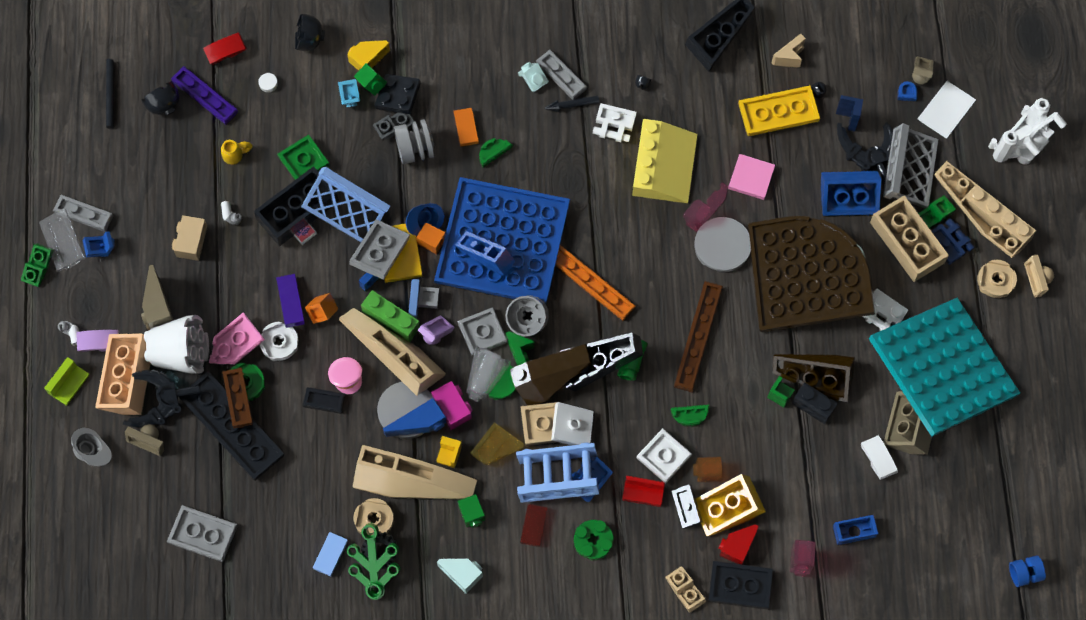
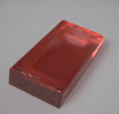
(533, 525)

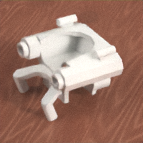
(1028, 135)

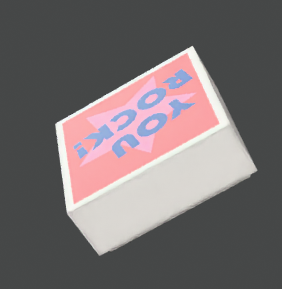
(305, 234)

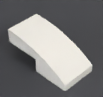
(880, 457)

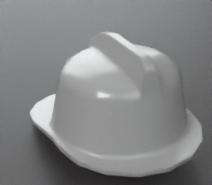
(90, 447)

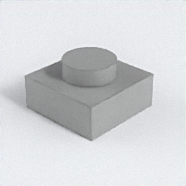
(428, 297)

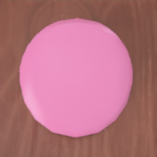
(346, 375)

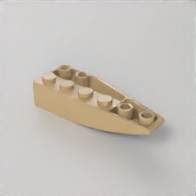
(985, 212)
(399, 355)
(407, 477)

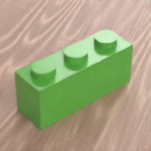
(390, 316)

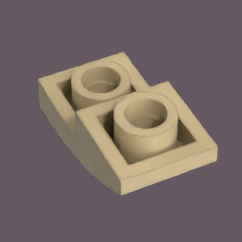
(685, 589)

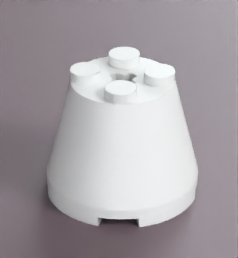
(178, 345)

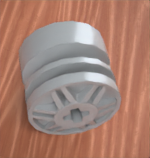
(414, 141)
(516, 312)

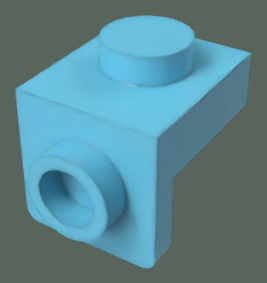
(349, 92)

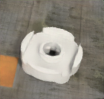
(279, 352)

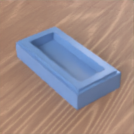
(414, 297)

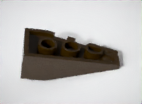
(826, 373)
(544, 376)

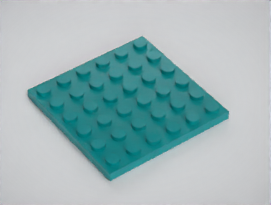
(944, 366)

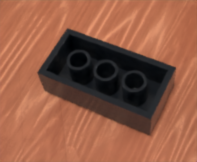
(283, 213)

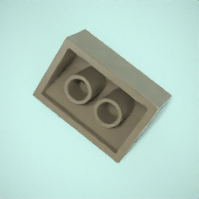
(905, 428)

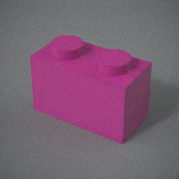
(452, 405)

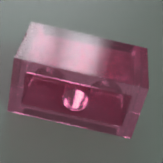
(802, 557)

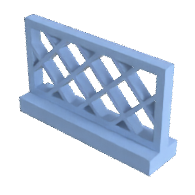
(349, 189)

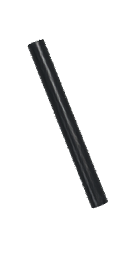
(109, 93)

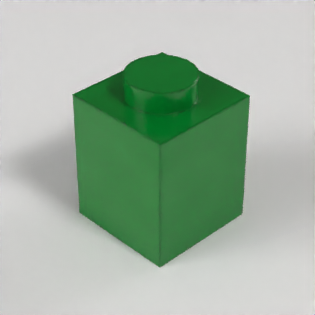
(370, 79)
(471, 511)

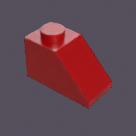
(738, 544)

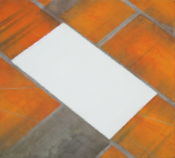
(946, 109)

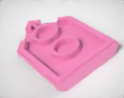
(235, 341)

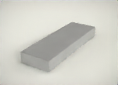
(561, 74)
(84, 213)

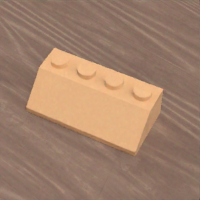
(117, 387)

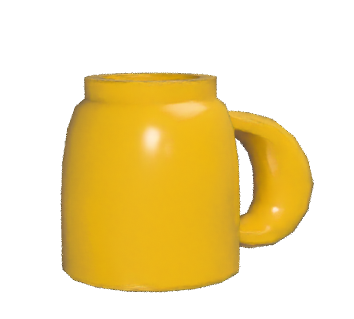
(232, 151)

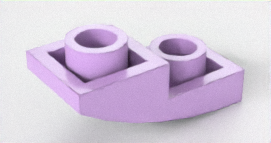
(93, 340)

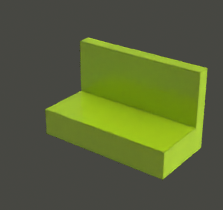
(66, 381)

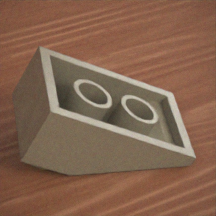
(154, 302)

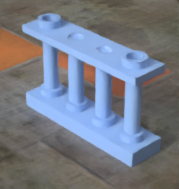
(564, 489)

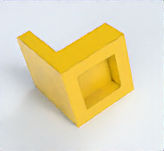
(449, 452)

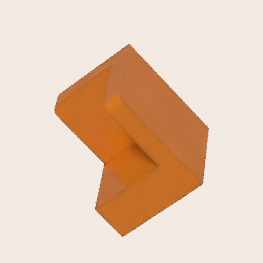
(431, 238)
(321, 308)

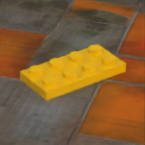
(779, 110)

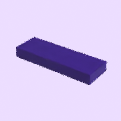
(290, 300)

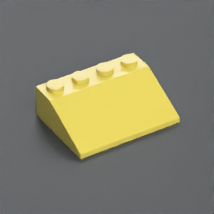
(664, 162)

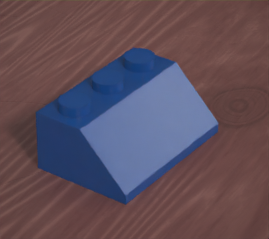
(850, 193)

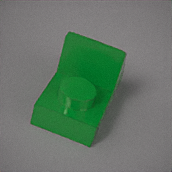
(518, 345)

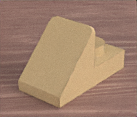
(788, 54)

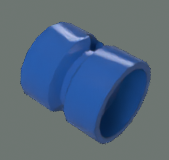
(1027, 571)

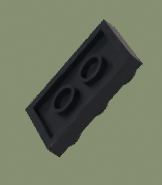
(740, 585)

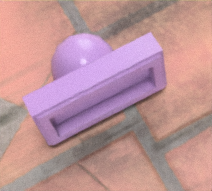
(435, 330)

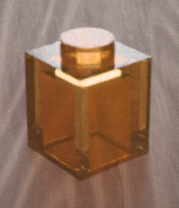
(708, 469)

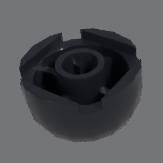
(308, 33)
(162, 99)

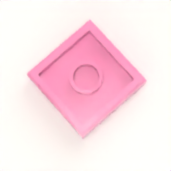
(751, 176)

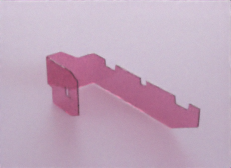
(700, 212)

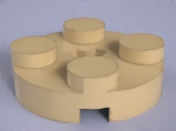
(989, 286)
(371, 507)

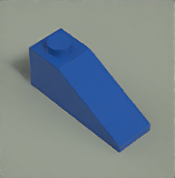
(486, 252)
(420, 420)

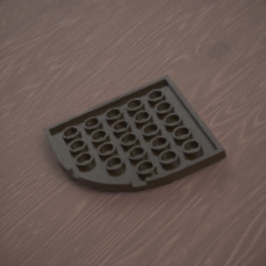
(807, 273)

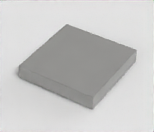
(482, 331)

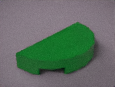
(493, 149)
(504, 387)
(690, 415)

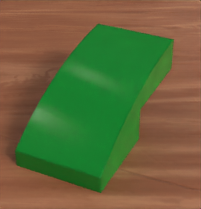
(937, 212)

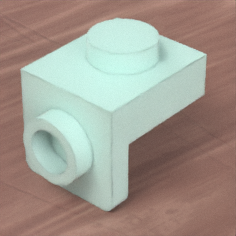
(533, 76)

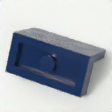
(852, 108)

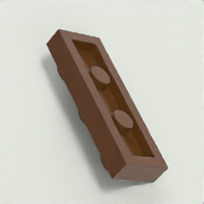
(237, 398)

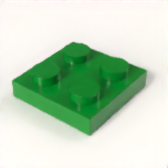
(302, 157)

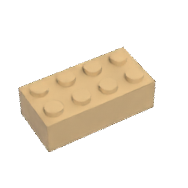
(909, 238)

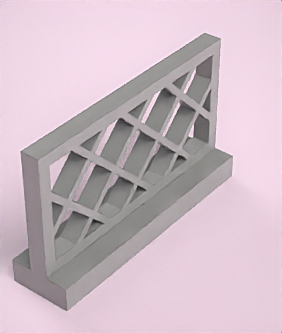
(898, 160)

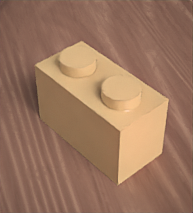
(190, 238)

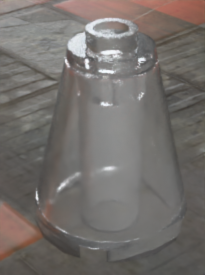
(485, 373)

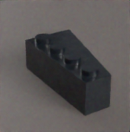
(716, 34)
(607, 357)

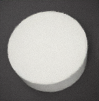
(268, 82)

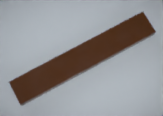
(698, 336)

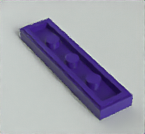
(204, 95)

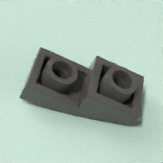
(385, 126)

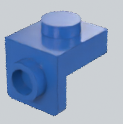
(98, 245)

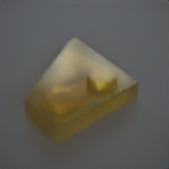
(496, 445)

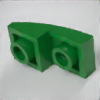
(37, 266)

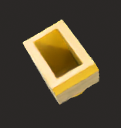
(367, 52)

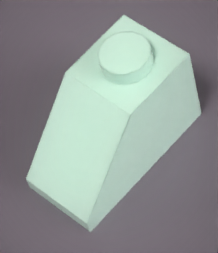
(461, 572)

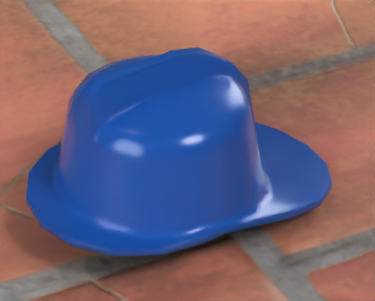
(423, 214)

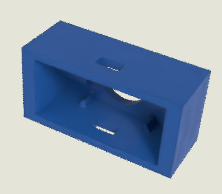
(865, 524)

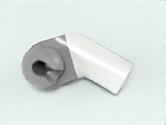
(228, 215)
(69, 329)

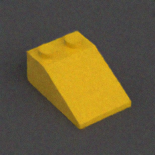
(729, 505)

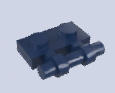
(950, 245)

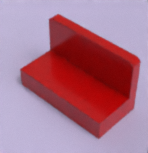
(643, 491)

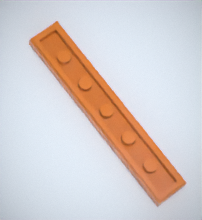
(593, 284)

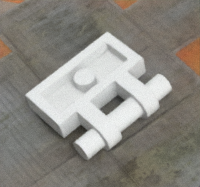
(617, 118)
(886, 308)

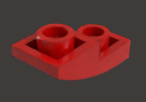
(225, 47)

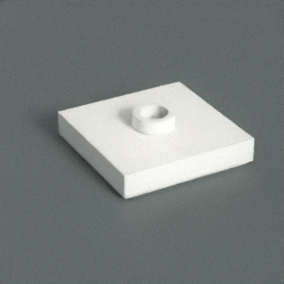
(571, 424)
(664, 455)

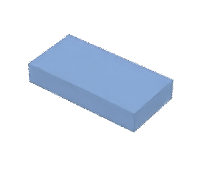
(330, 554)

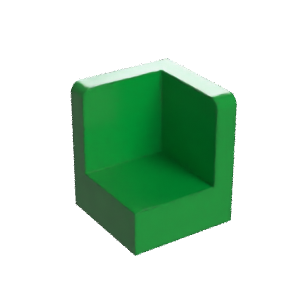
(780, 392)

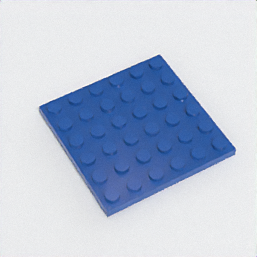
(514, 218)

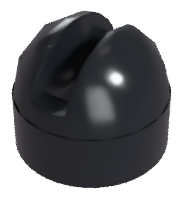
(642, 80)
(816, 91)

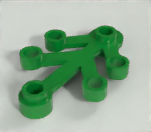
(373, 565)

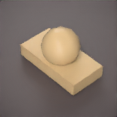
(1038, 276)

